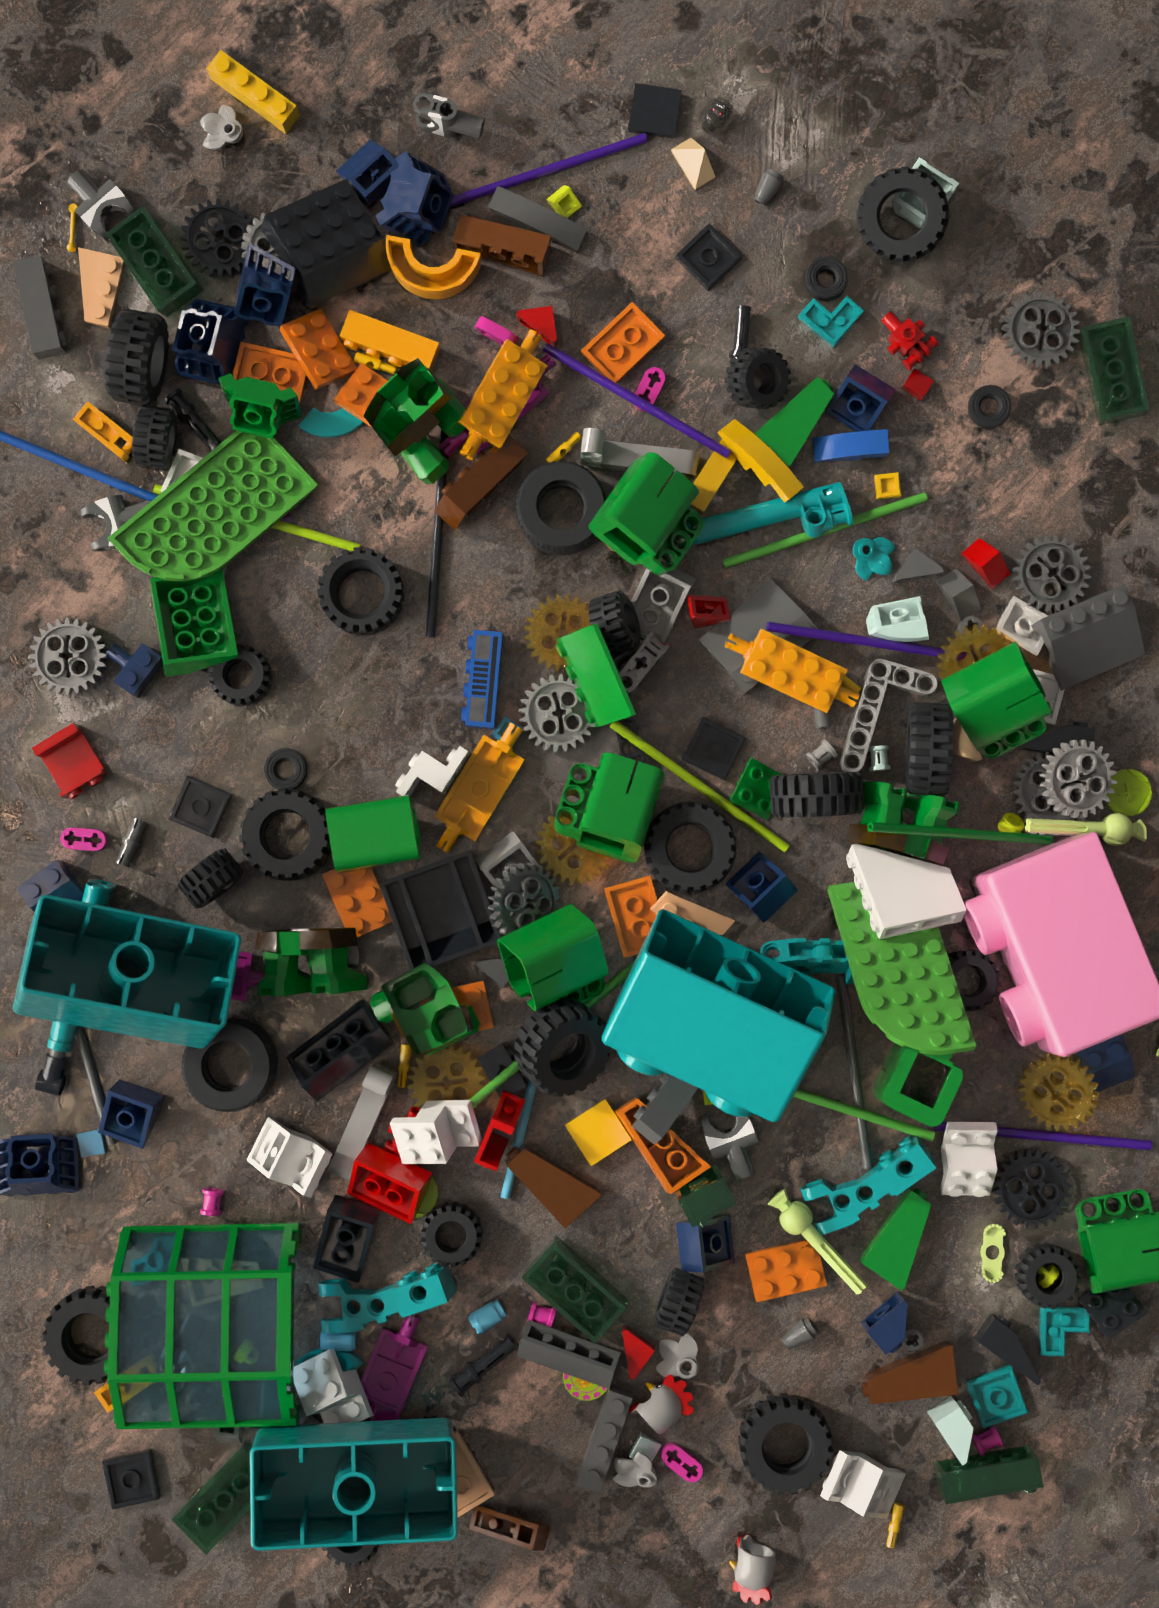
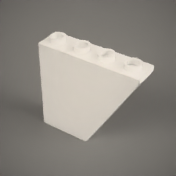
(904, 891)

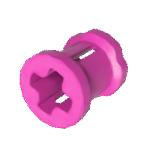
(212, 1202)
(541, 1314)
(987, 1440)

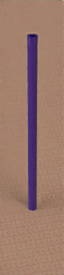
(549, 169)
(636, 400)
(857, 639)
(1066, 1137)

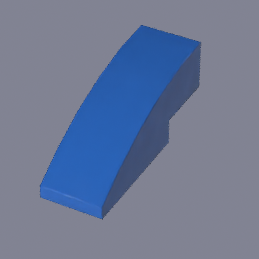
(851, 446)

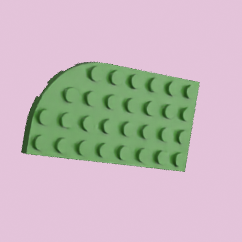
(214, 509)
(902, 980)

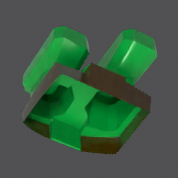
(404, 420)
(887, 806)
(326, 957)
(427, 1026)

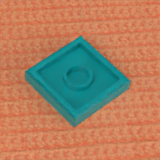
(996, 1396)

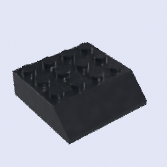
(327, 242)
(440, 911)

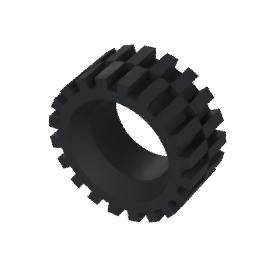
(343, 567)

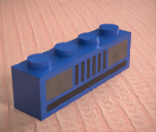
(483, 679)

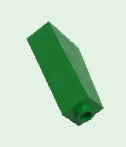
(794, 423)
(897, 1240)

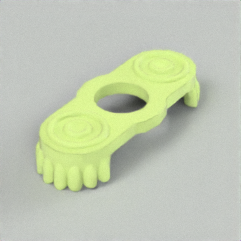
(992, 1268)

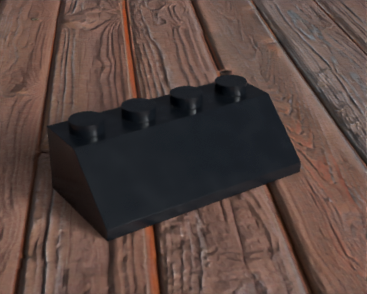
(339, 1050)

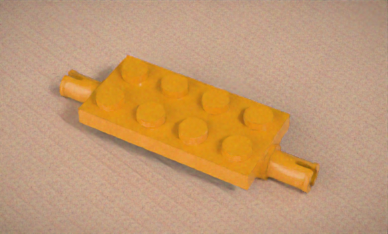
(502, 394)
(792, 670)
(479, 788)

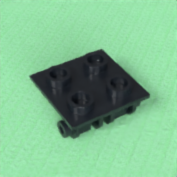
(1112, 1310)

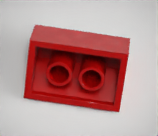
(387, 1183)

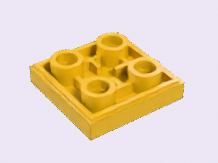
(598, 1132)

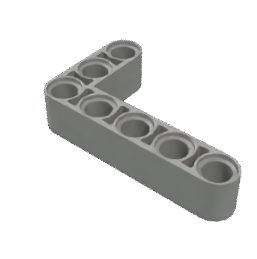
(619, 455)
(873, 706)
(363, 1119)

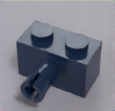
(136, 668)

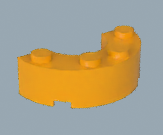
(431, 281)

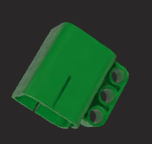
(644, 521)
(998, 701)
(606, 816)
(374, 833)
(555, 958)
(889, 1084)
(1115, 1240)

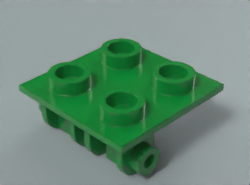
(754, 789)

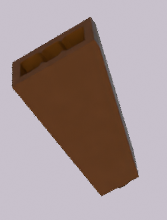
(555, 1187)
(917, 1376)

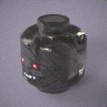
(716, 115)

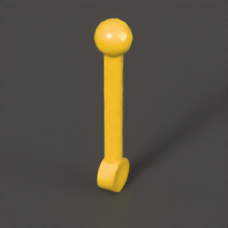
(71, 247)

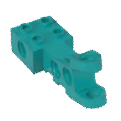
(811, 956)
(884, 1178)
(407, 1296)

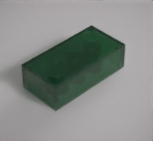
(154, 261)
(1113, 371)
(705, 1197)
(575, 1289)
(988, 1475)
(218, 1502)

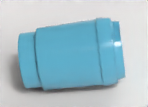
(487, 1316)
(338, 1341)

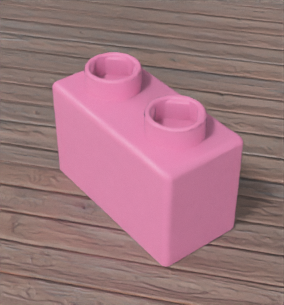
(1065, 946)

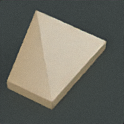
(694, 163)
(962, 745)

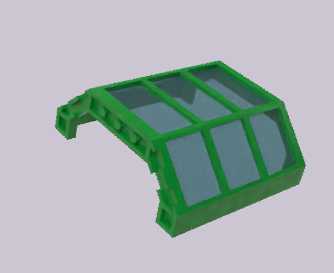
(203, 1326)

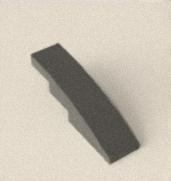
(536, 218)

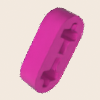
(494, 331)
(655, 390)
(83, 844)
(685, 1457)

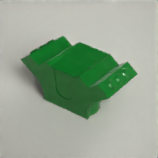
(259, 405)

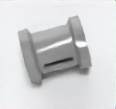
(821, 755)

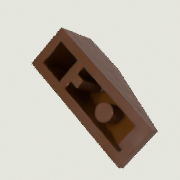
(510, 1528)

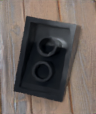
(346, 1238)

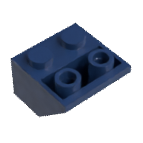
(369, 171)

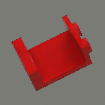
(71, 761)
(503, 1119)

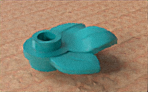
(876, 559)

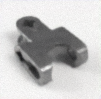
(649, 656)

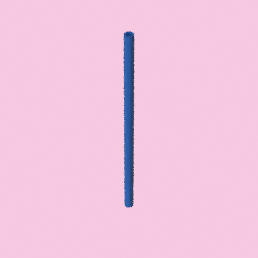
(76, 466)

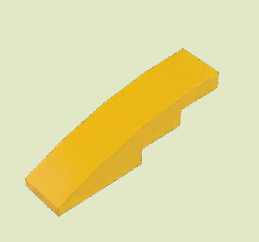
(756, 455)
(711, 478)

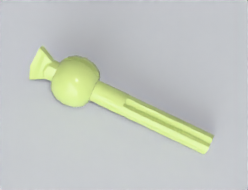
(1114, 829)
(797, 1220)

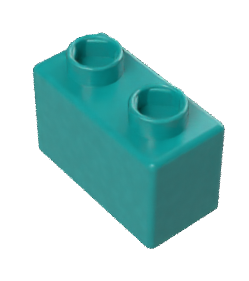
(126, 972)
(719, 1018)
(353, 1484)

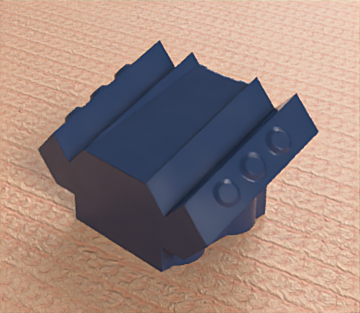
(415, 200)
(263, 287)
(207, 341)
(38, 1165)

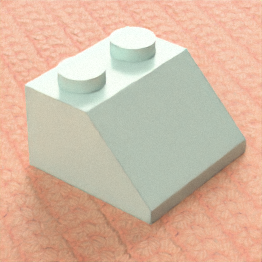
(954, 1425)

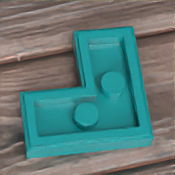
(828, 325)
(1054, 1325)

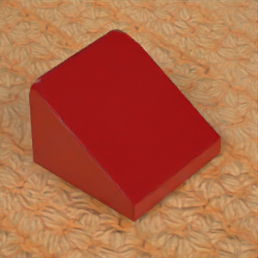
(917, 384)

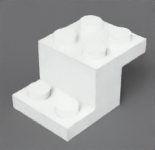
(432, 771)
(436, 1132)
(289, 1157)
(968, 1158)
(331, 1391)
(862, 1484)

